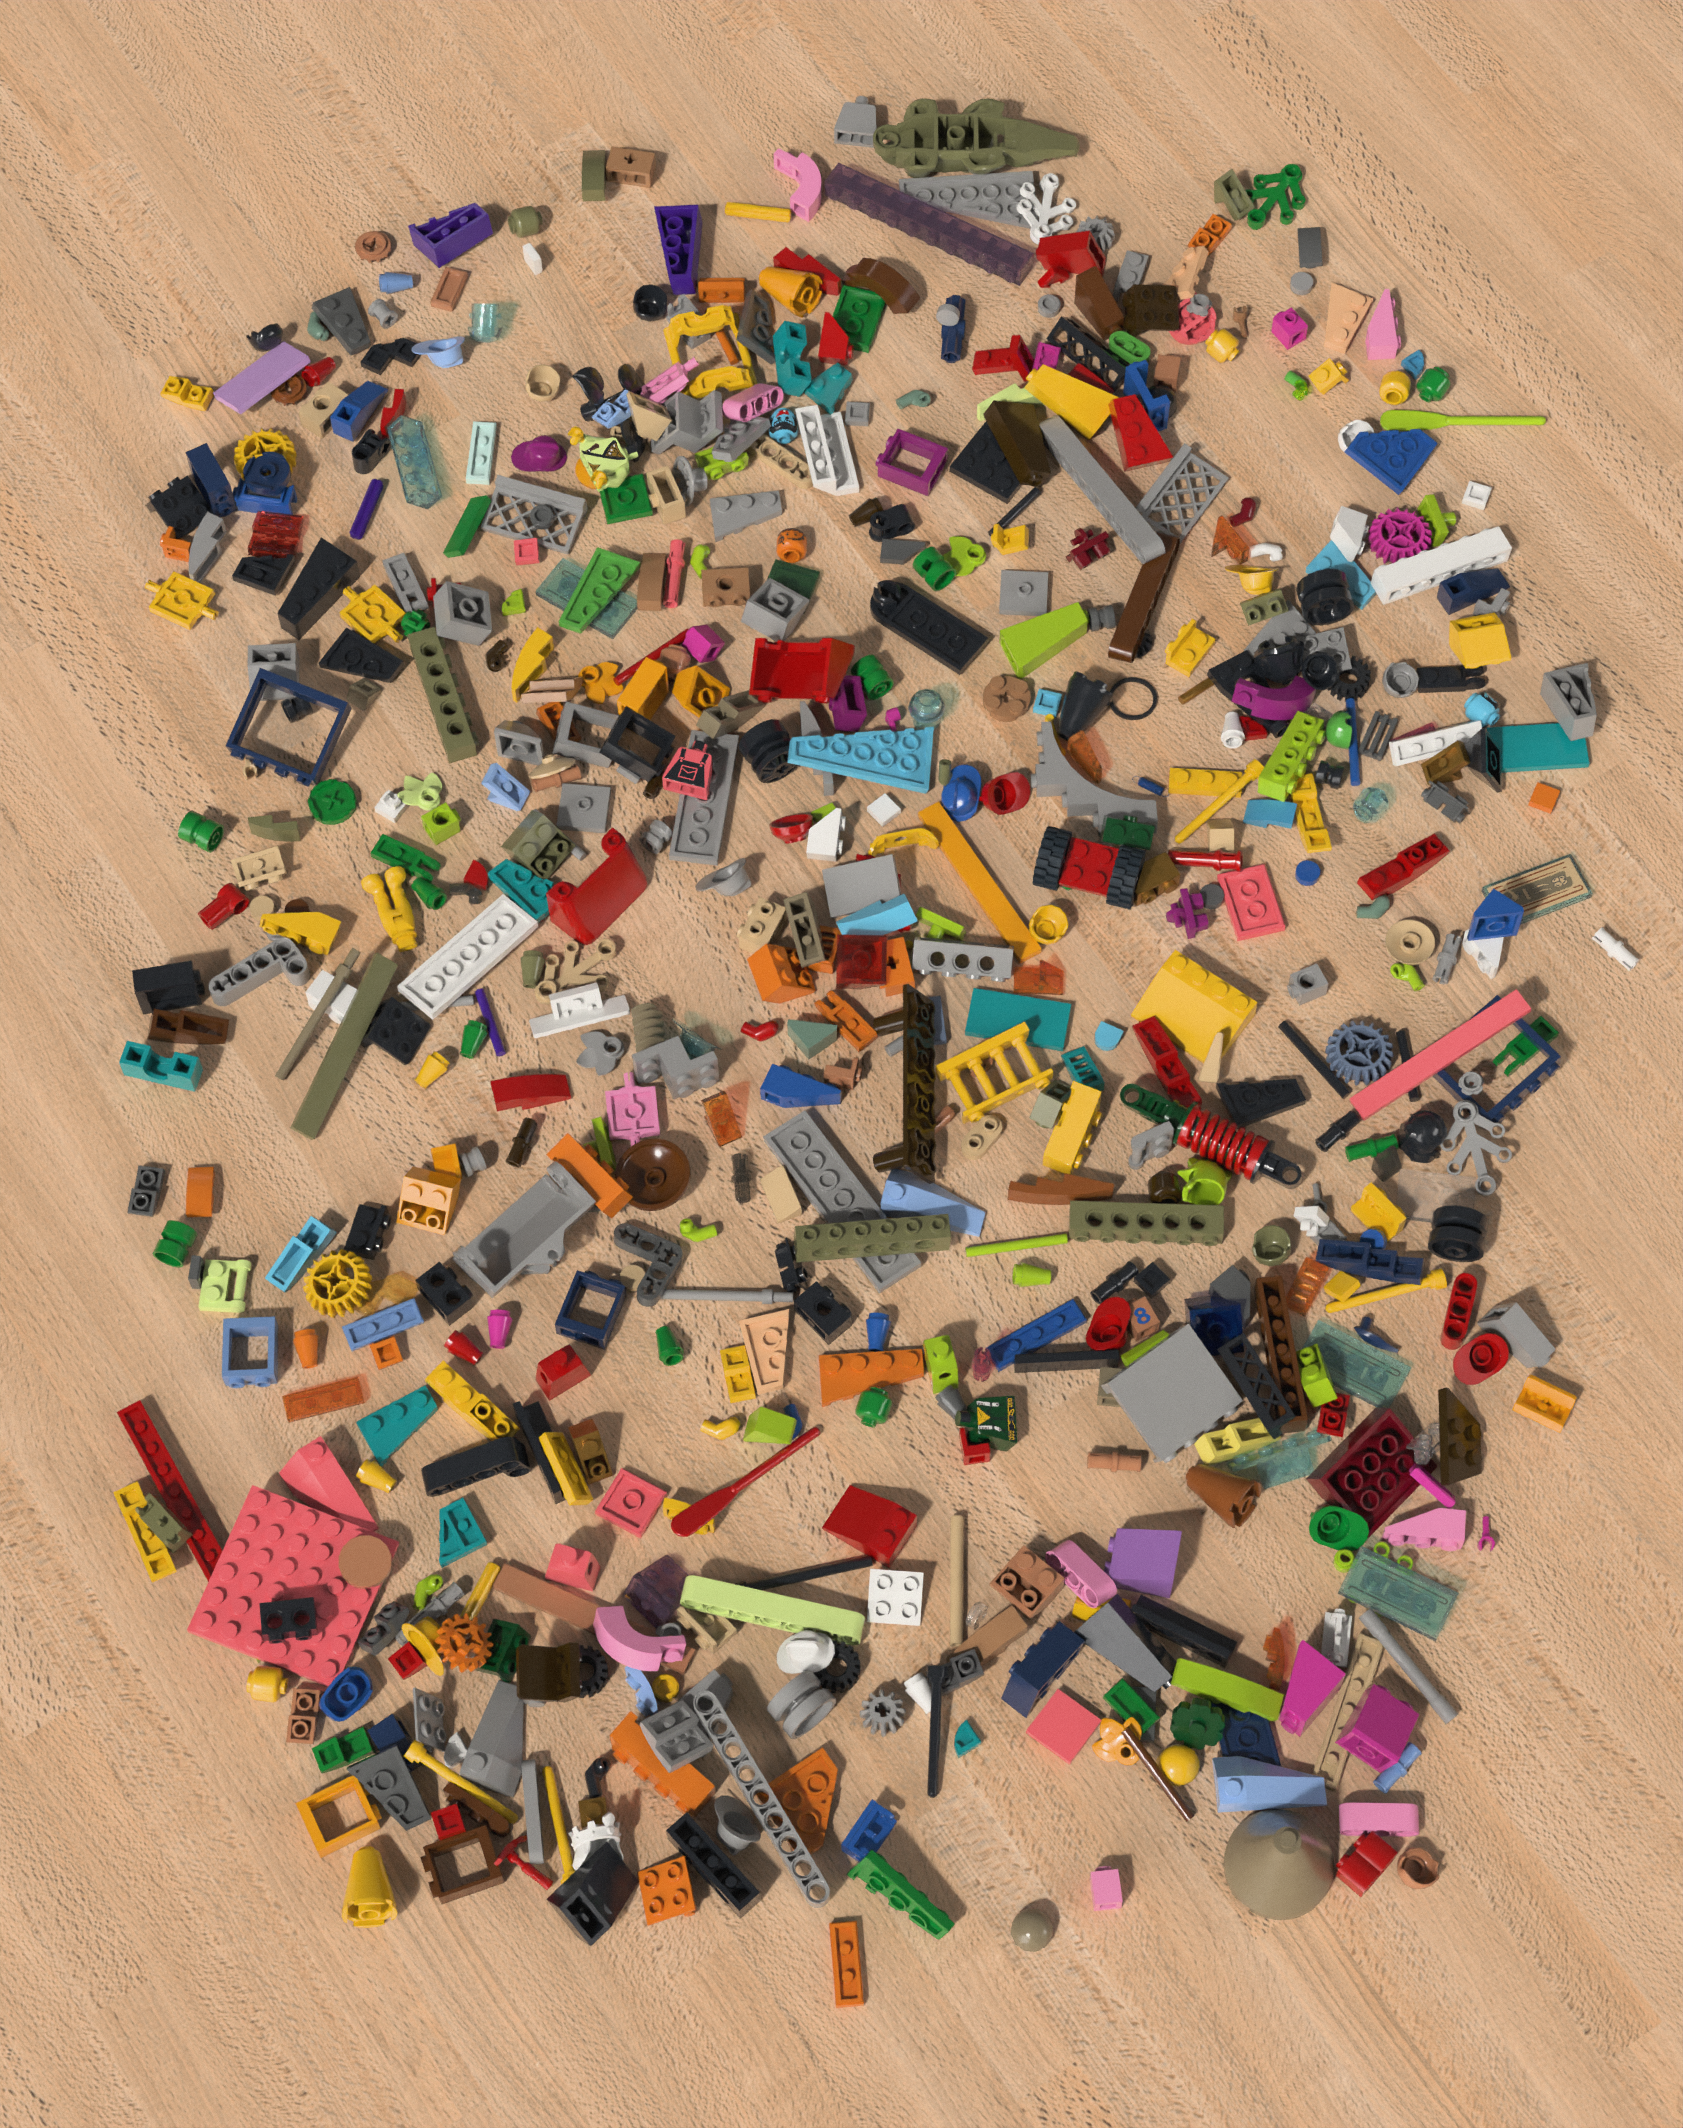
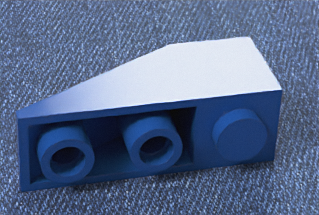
(356, 410)
(792, 1089)

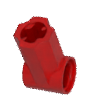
(228, 902)

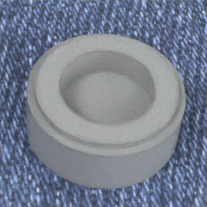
(1301, 283)
(1049, 306)
(948, 315)

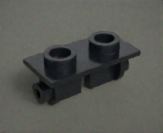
(796, 1273)

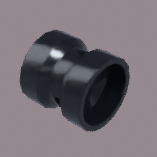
(295, 708)
(1334, 777)

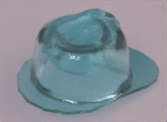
(693, 1042)

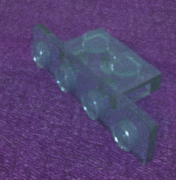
(1282, 1462)

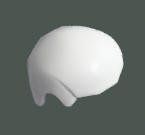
(1349, 432)

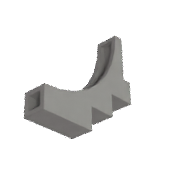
(1080, 797)

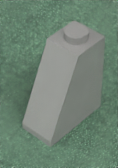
(1519, 1333)
(717, 1684)

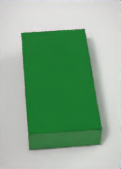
(1129, 1704)

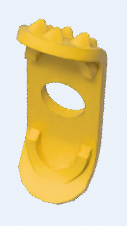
(919, 835)

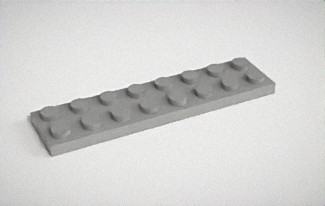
(834, 1191)

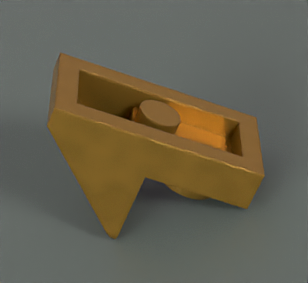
(1446, 764)

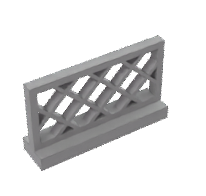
(1167, 481)
(535, 495)

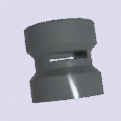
(1101, 618)

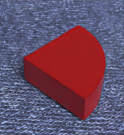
(1053, 276)
(1252, 729)
(477, 875)

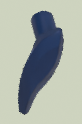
(1371, 1337)

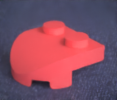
(1192, 327)

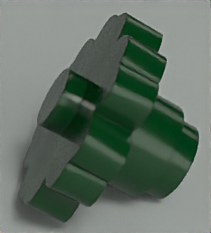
(1197, 1723)

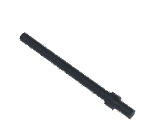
(808, 1574)

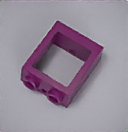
(917, 445)

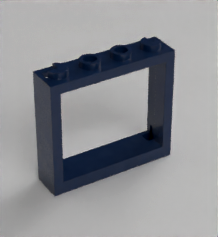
(298, 690)
(1529, 1084)

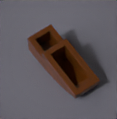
(187, 1028)

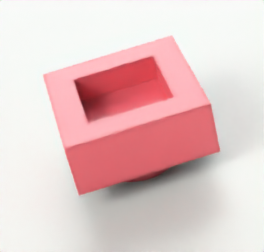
(526, 551)

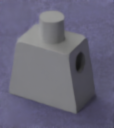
(856, 123)

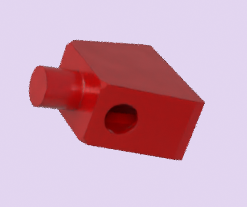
(560, 1372)

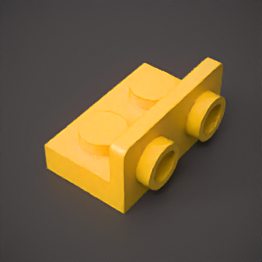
(1188, 648)

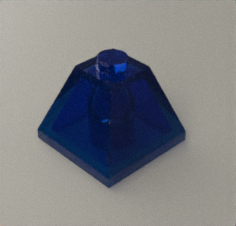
(1214, 1321)

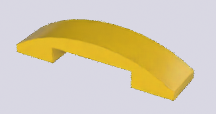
(1308, 816)
(151, 1548)

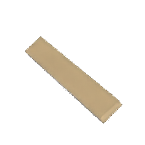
(1357, 1679)

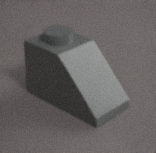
(1233, 1286)

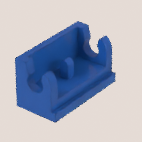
(869, 1831)

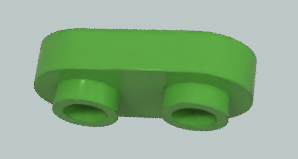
(1130, 347)

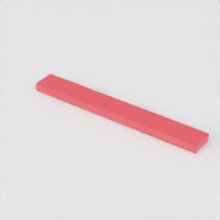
(1440, 1055)

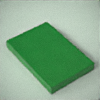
(859, 315)

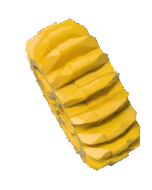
(264, 442)
(333, 1271)

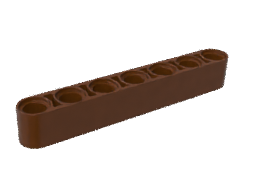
(1143, 602)

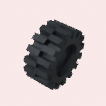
(1356, 689)
(600, 1671)
(848, 1677)

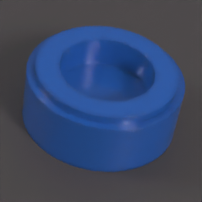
(1307, 873)
(1375, 1237)

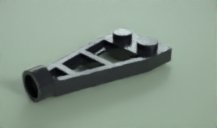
(1244, 666)

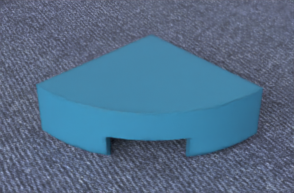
(1414, 364)

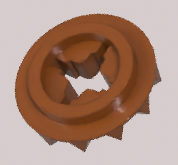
(298, 387)

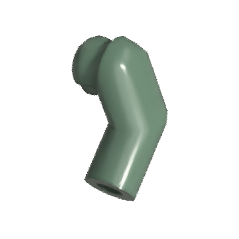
(315, 329)
(915, 398)
(1376, 909)

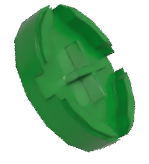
(332, 802)

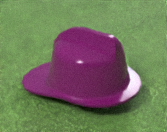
(539, 455)

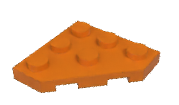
(806, 1798)

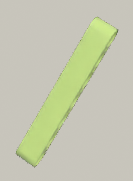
(771, 1609)

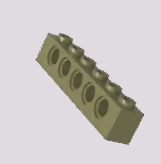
(456, 745)
(1158, 1215)
(872, 1238)

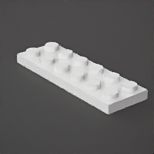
(467, 956)

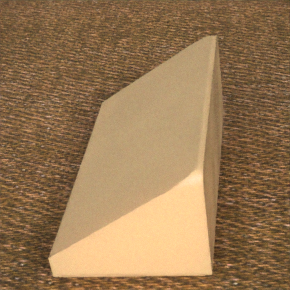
(781, 1195)

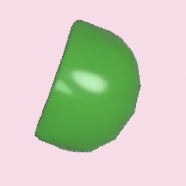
(1337, 731)

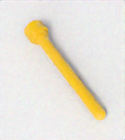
(1252, 772)
(1435, 1279)
(417, 1753)
(558, 1822)

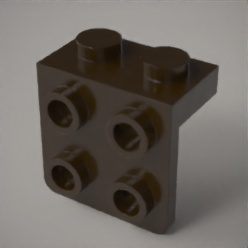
(1150, 308)
(548, 1672)

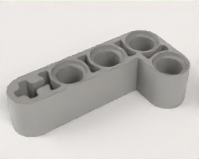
(258, 976)

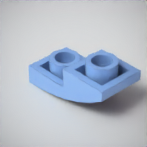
(613, 414)
(645, 1697)

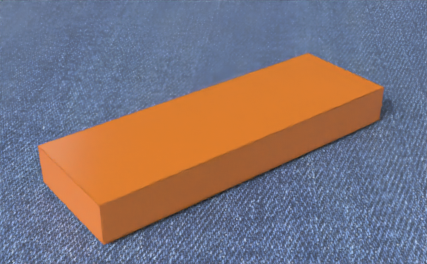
(846, 1964)

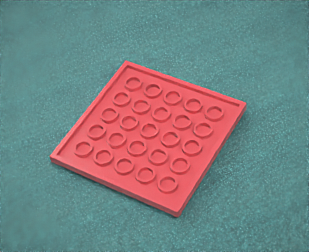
(279, 1555)

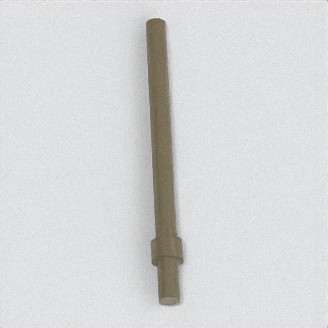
(343, 972)

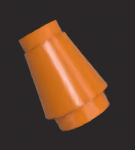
(307, 1347)

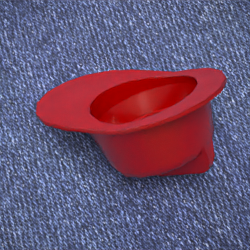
(1006, 793)
(1109, 1325)
(1480, 1359)

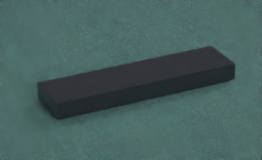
(1066, 1361)

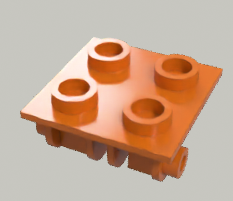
(667, 1891)

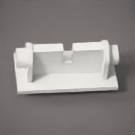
(1336, 1637)

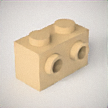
(762, 926)

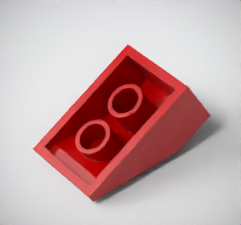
(871, 1524)

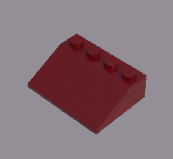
(1370, 1469)

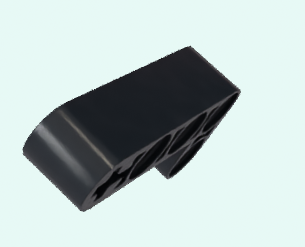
(476, 1464)

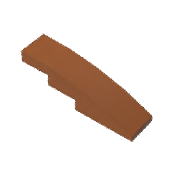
(1060, 1193)

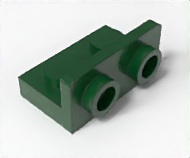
(505, 1640)

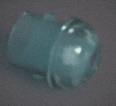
(485, 322)
(926, 709)

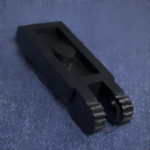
(1449, 679)

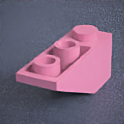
(1381, 333)
(1434, 1528)

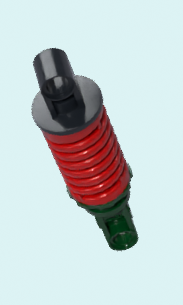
(1214, 1139)

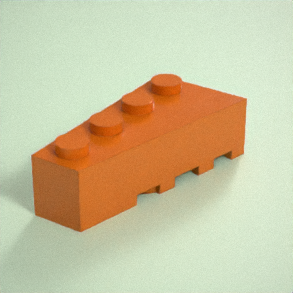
(684, 1785)

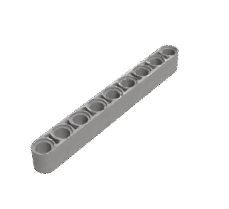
(1101, 490)
(767, 1810)

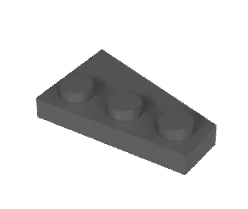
(344, 320)
(755, 326)
(392, 1784)

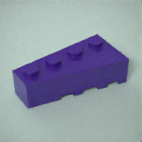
(681, 241)

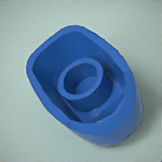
(346, 1694)

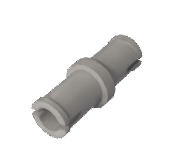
(1447, 959)

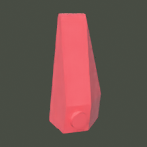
(322, 1484)

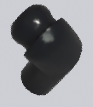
(594, 1775)

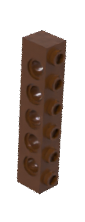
(1280, 1349)

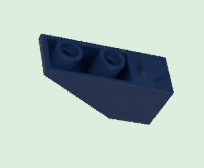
(1468, 587)

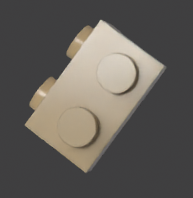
(259, 867)
(710, 1629)

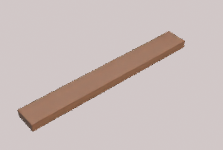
(567, 1606)

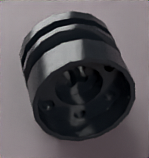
(767, 750)

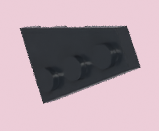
(361, 658)

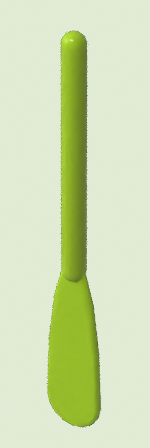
(1410, 419)

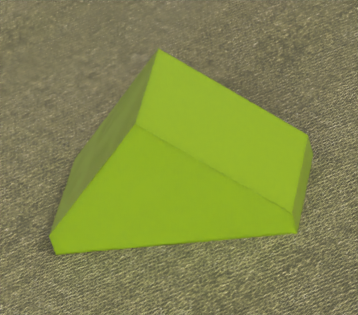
(769, 1427)

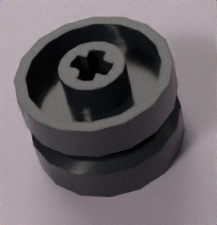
(1325, 597)
(1458, 1233)

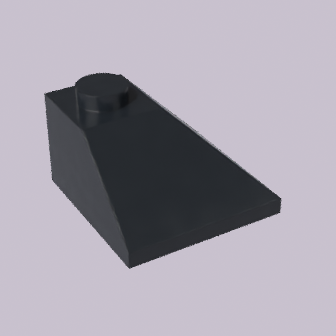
(1485, 759)

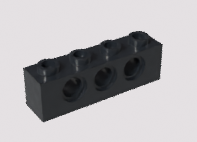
(713, 1865)

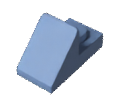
(504, 788)

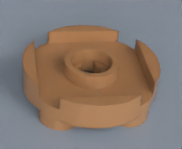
(1009, 686)

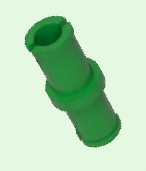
(1370, 1147)

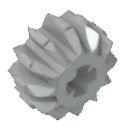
(1100, 229)
(892, 1710)

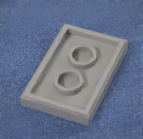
(860, 884)

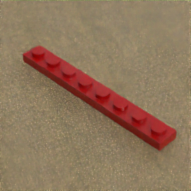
(171, 1485)

